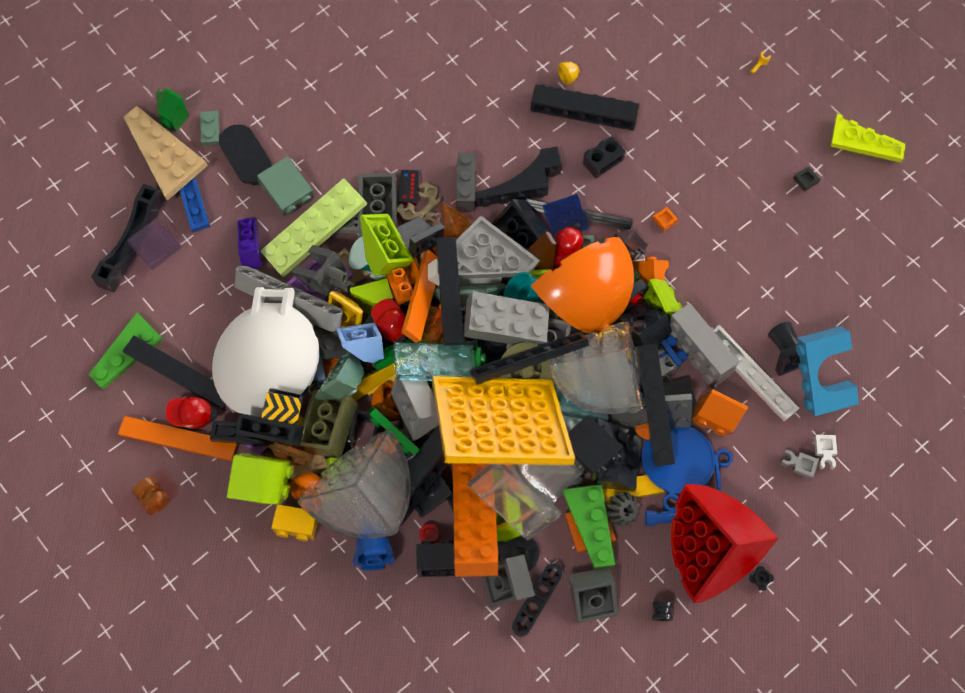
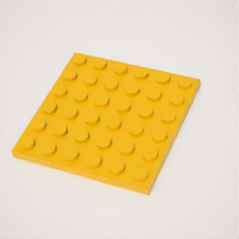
(501, 421)

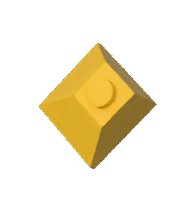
(351, 311)

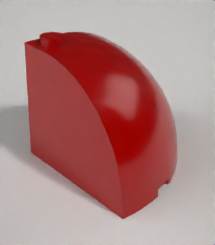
(715, 541)

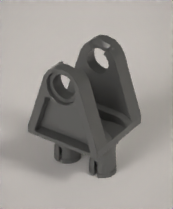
(329, 277)

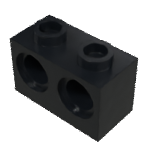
(606, 159)

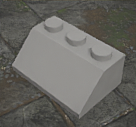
(416, 406)

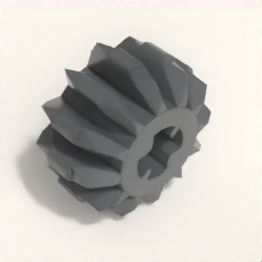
(623, 509)

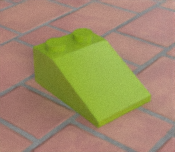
(383, 245)

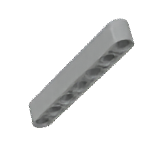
(314, 309)

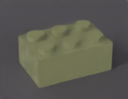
(327, 425)

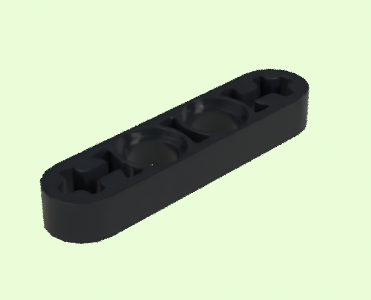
(538, 600)

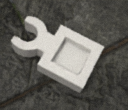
(826, 448)

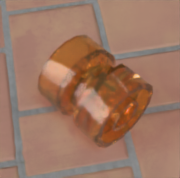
(151, 495)

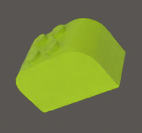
(260, 478)

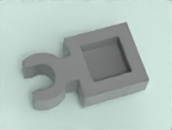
(803, 464)

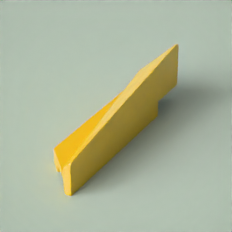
(373, 380)

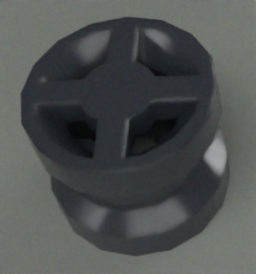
(662, 611)

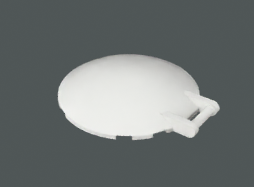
(265, 350)

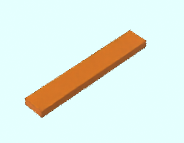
(420, 301)
(176, 438)

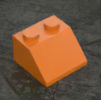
(718, 413)

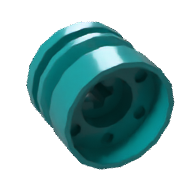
(520, 288)

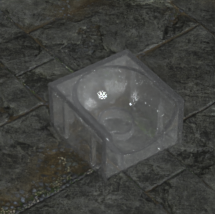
(524, 492)

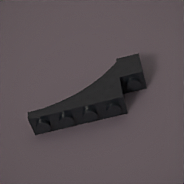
(527, 184)

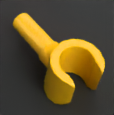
(761, 61)

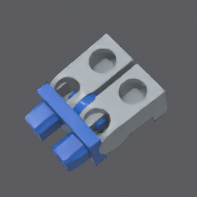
(669, 360)

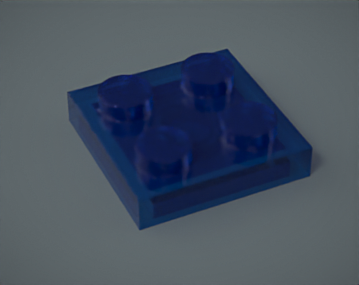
(563, 212)

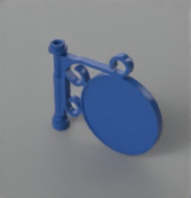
(692, 465)

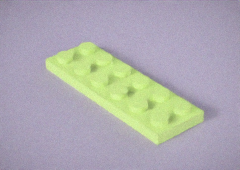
(313, 227)

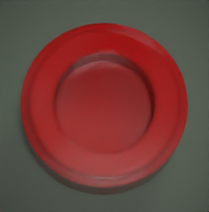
(429, 532)

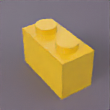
(294, 522)

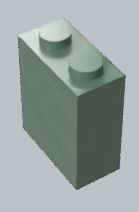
(285, 186)

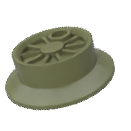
(536, 371)

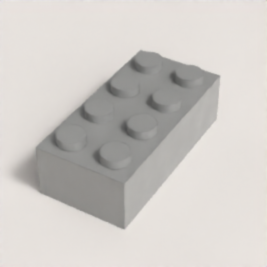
(505, 319)
(702, 346)

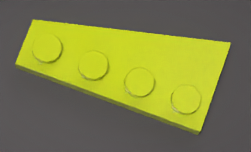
(854, 138)

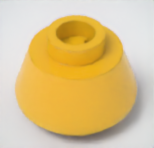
(568, 72)

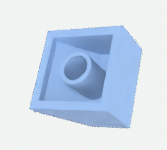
(362, 341)

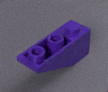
(249, 243)

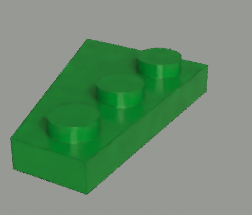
(378, 419)

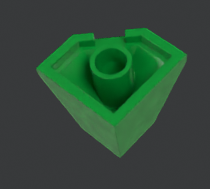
(171, 109)

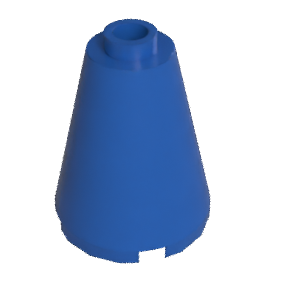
(373, 553)

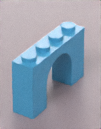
(812, 352)

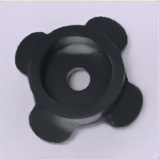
(767, 578)

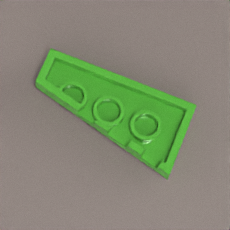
(114, 360)
(591, 521)

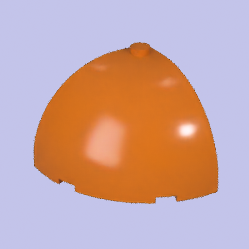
(590, 285)

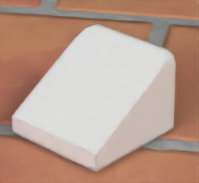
(433, 272)

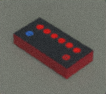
(408, 187)

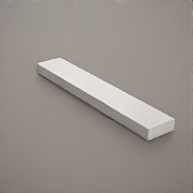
(758, 379)

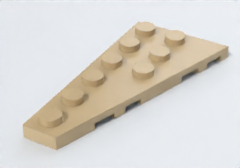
(167, 156)

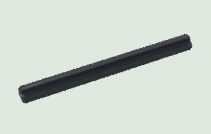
(590, 216)

